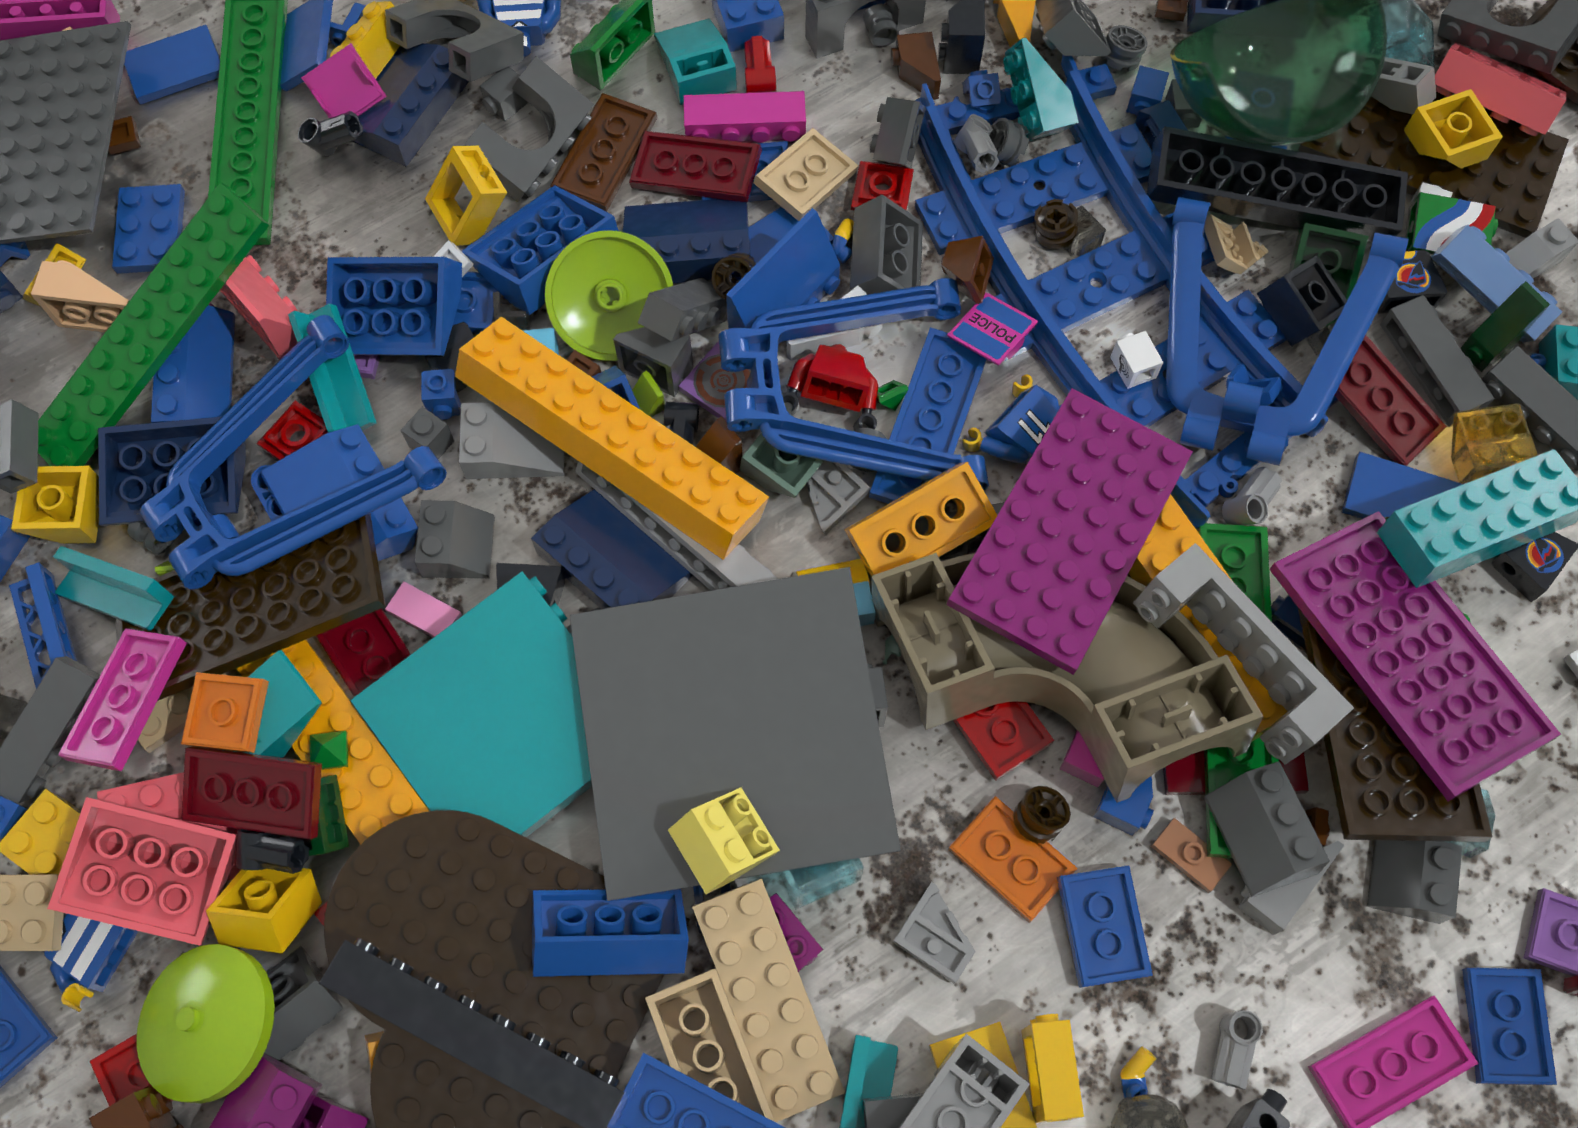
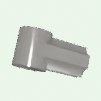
(976, 143)
(1252, 501)
(1236, 1054)

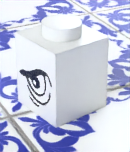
(1136, 359)

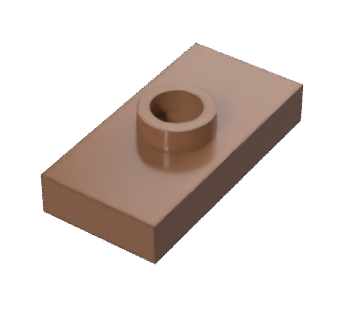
(1189, 855)

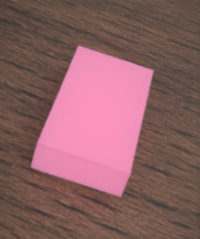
(421, 610)

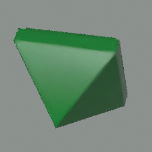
(891, 394)
(329, 749)

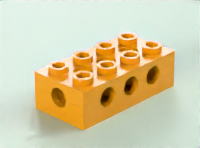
(928, 500)

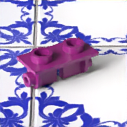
(799, 940)

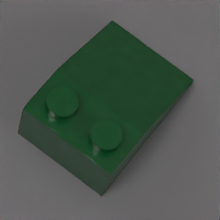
(1337, 249)

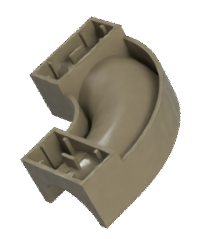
(1134, 698)

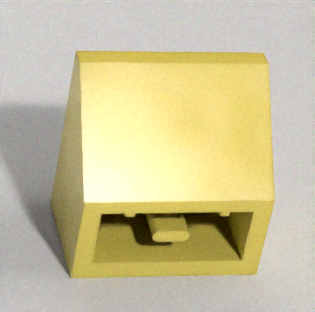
(723, 839)

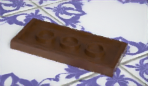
(604, 151)

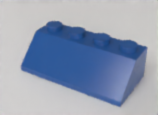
(198, 372)
(593, 936)

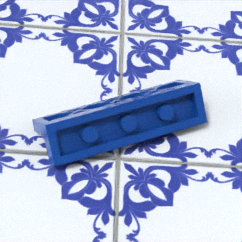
(51, 618)

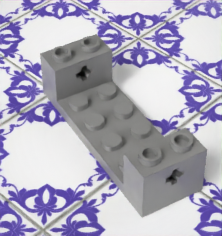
(1258, 644)
(968, 1091)

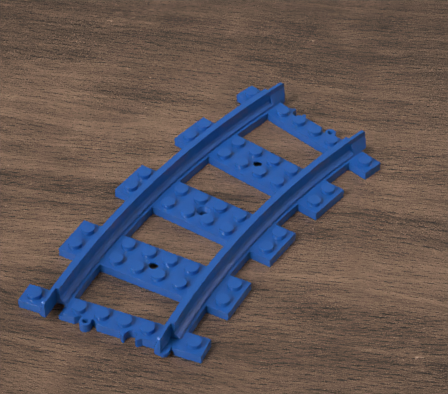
(1127, 267)

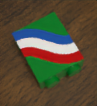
(1437, 217)

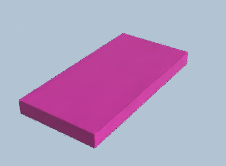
(122, 699)
(1393, 1065)

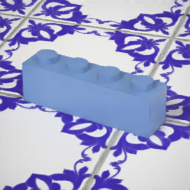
(1488, 274)

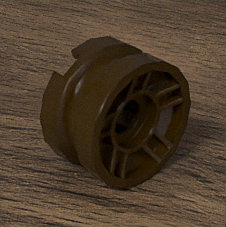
(1056, 224)
(723, 270)
(1041, 814)

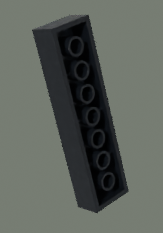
(1276, 184)
(472, 1037)

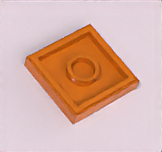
(225, 712)

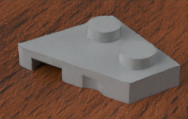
(835, 493)
(935, 937)

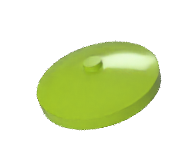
(601, 289)
(205, 1024)

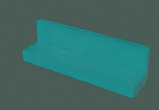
(337, 380)
(112, 589)
(868, 1077)

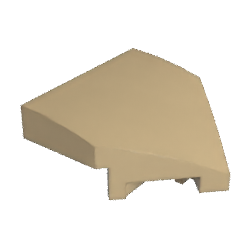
(1232, 247)

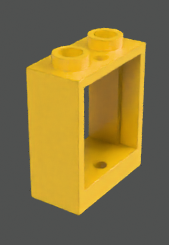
(488, 193)
(1052, 1069)

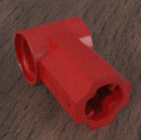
(759, 72)

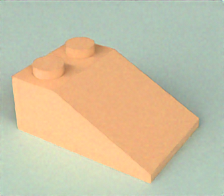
(75, 297)

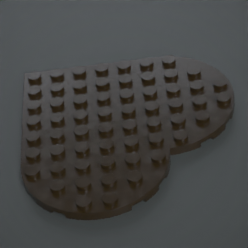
(459, 907)

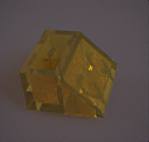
(1489, 441)

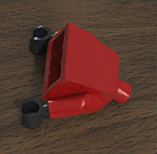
(835, 379)

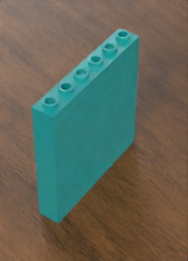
(489, 712)

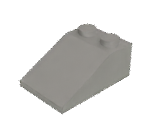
(502, 446)

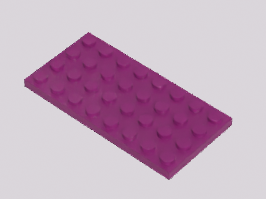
(1070, 531)
(1415, 658)

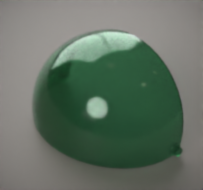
(1284, 69)

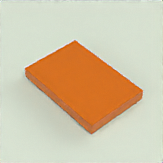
(1008, 862)

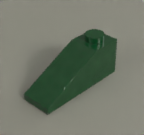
(1504, 327)

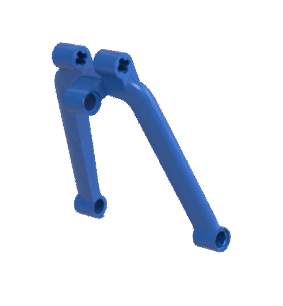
(762, 401)
(1241, 404)
(213, 538)

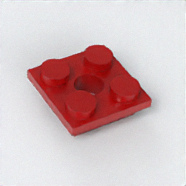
(872, 174)
(295, 418)

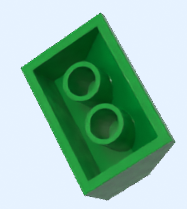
(613, 42)

